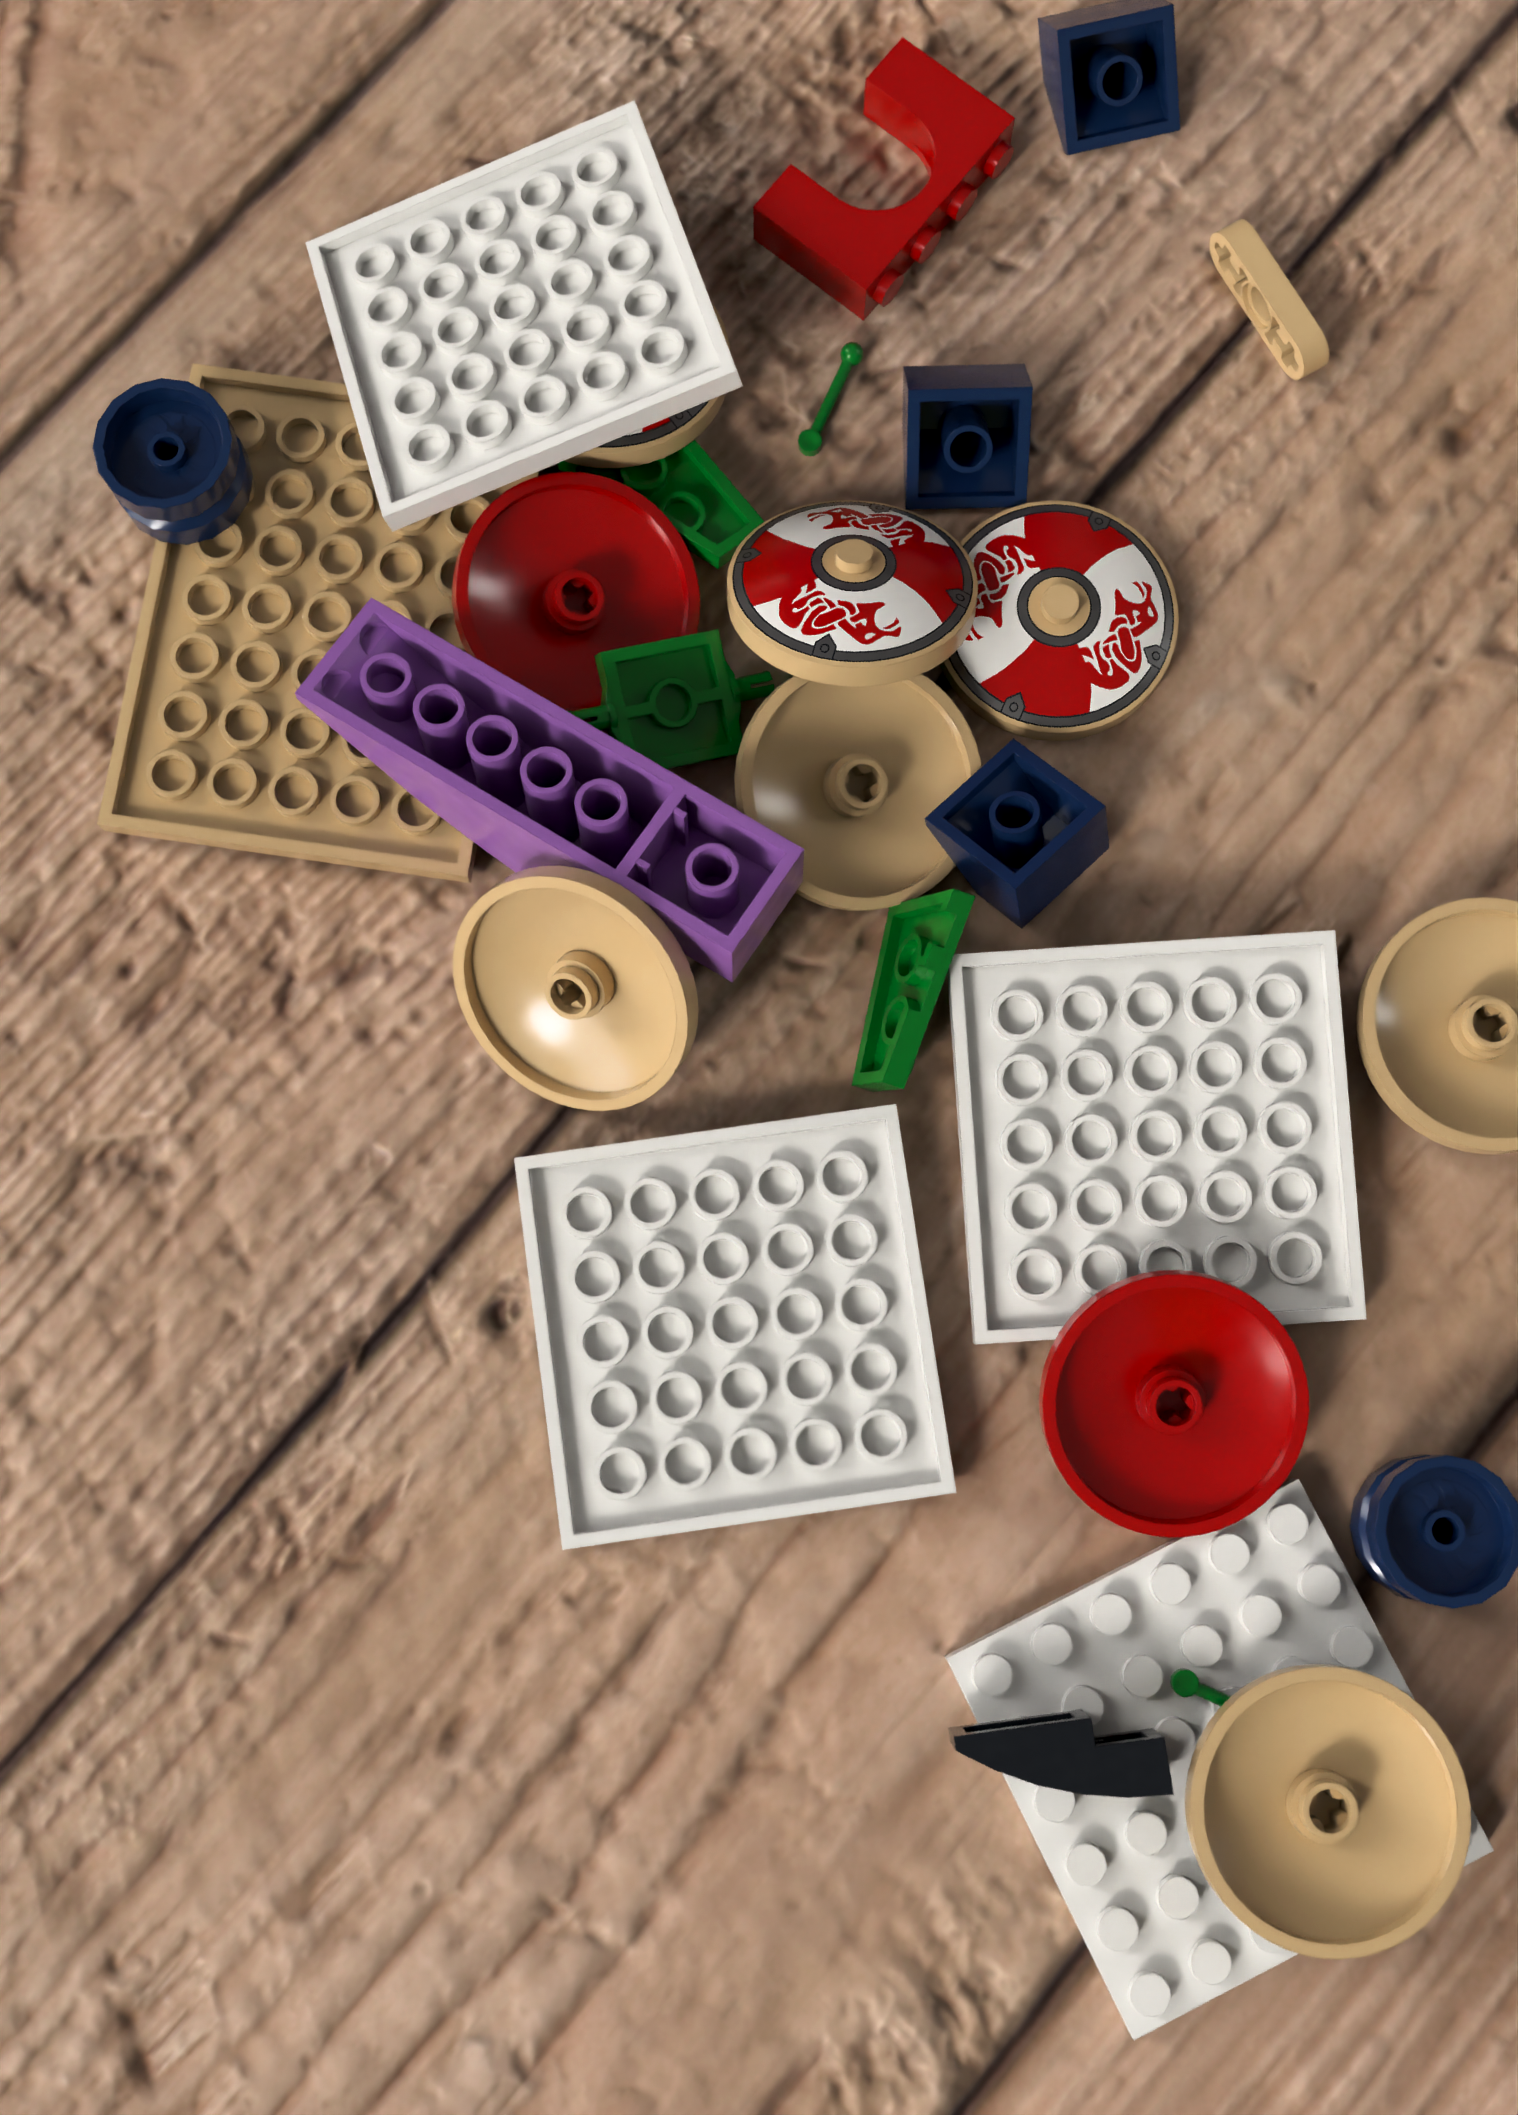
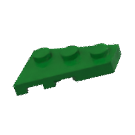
(906, 985)

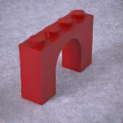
(863, 252)

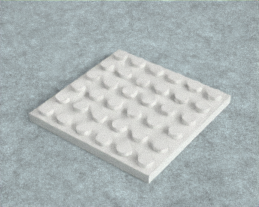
(518, 317)
(1152, 1121)
(732, 1327)
(1229, 1612)

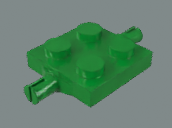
(673, 699)

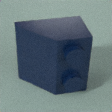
(1111, 73)
(966, 436)
(1020, 832)

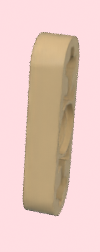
(1269, 299)

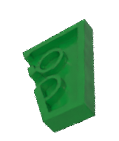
(693, 497)

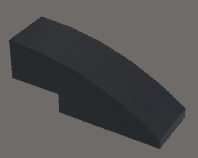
(1066, 1756)

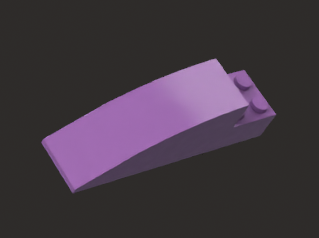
(550, 786)

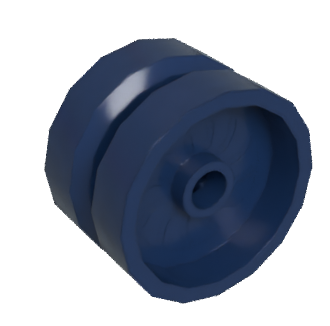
(173, 461)
(1474, 1528)

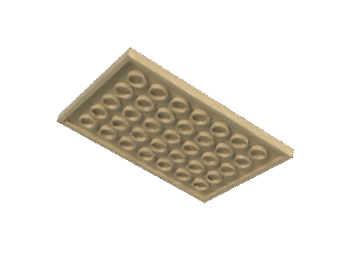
(237, 622)

